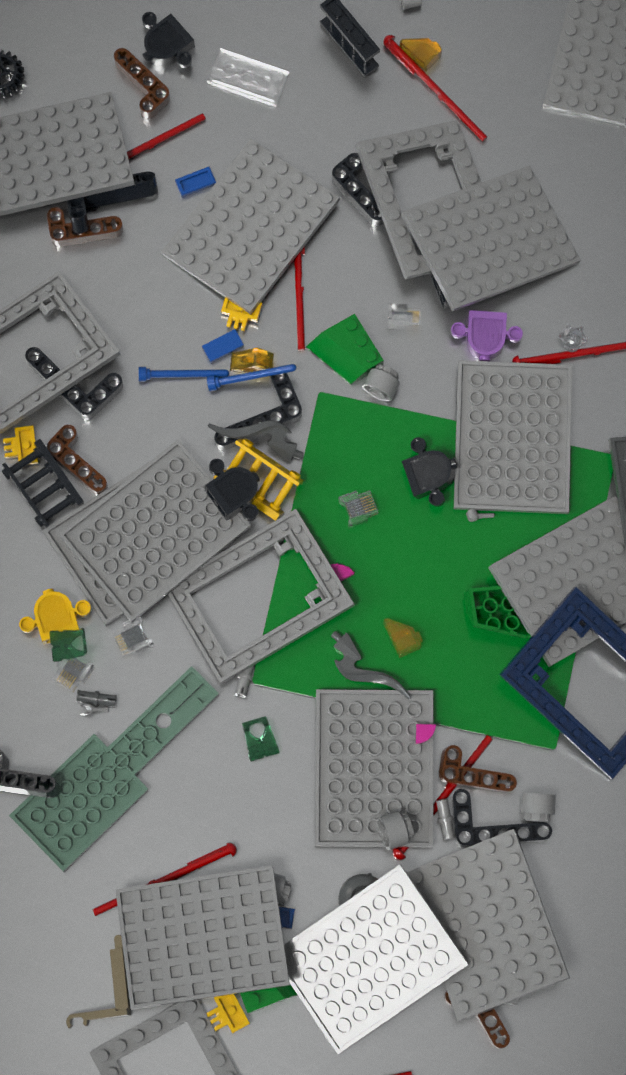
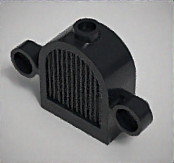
(166, 41)
(429, 472)
(233, 490)

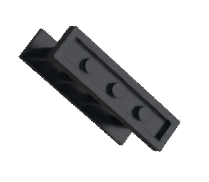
(349, 36)
(61, 482)

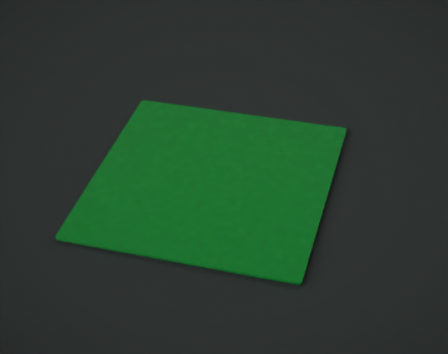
(414, 570)

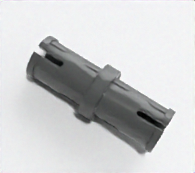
(96, 698)

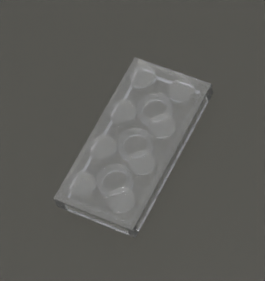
(248, 77)

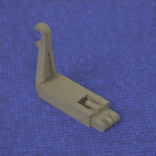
(120, 986)

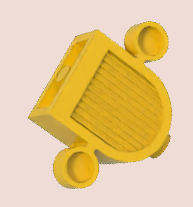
(54, 613)

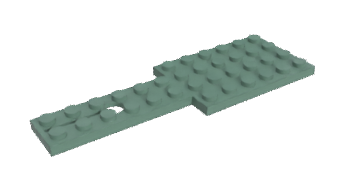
(102, 781)

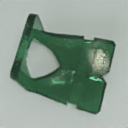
(62, 645)
(260, 746)

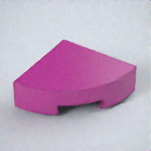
(342, 572)
(424, 732)

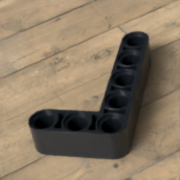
(144, 186)
(83, 399)
(281, 411)
(473, 832)

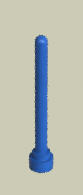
(146, 373)
(216, 382)

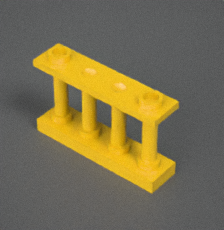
(271, 509)

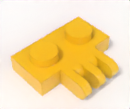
(239, 315)
(21, 444)
(228, 1013)

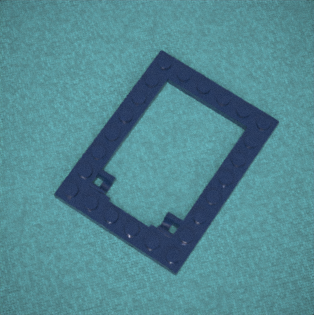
(525, 664)

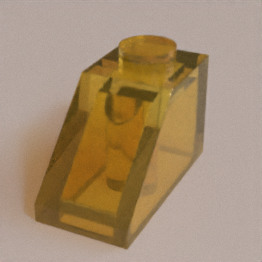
(422, 51)
(251, 360)
(403, 637)

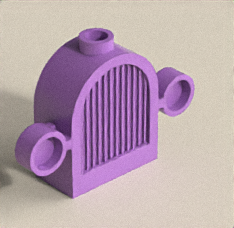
(486, 333)

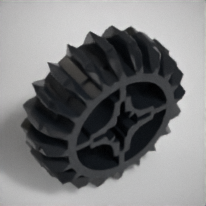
(14, 77)

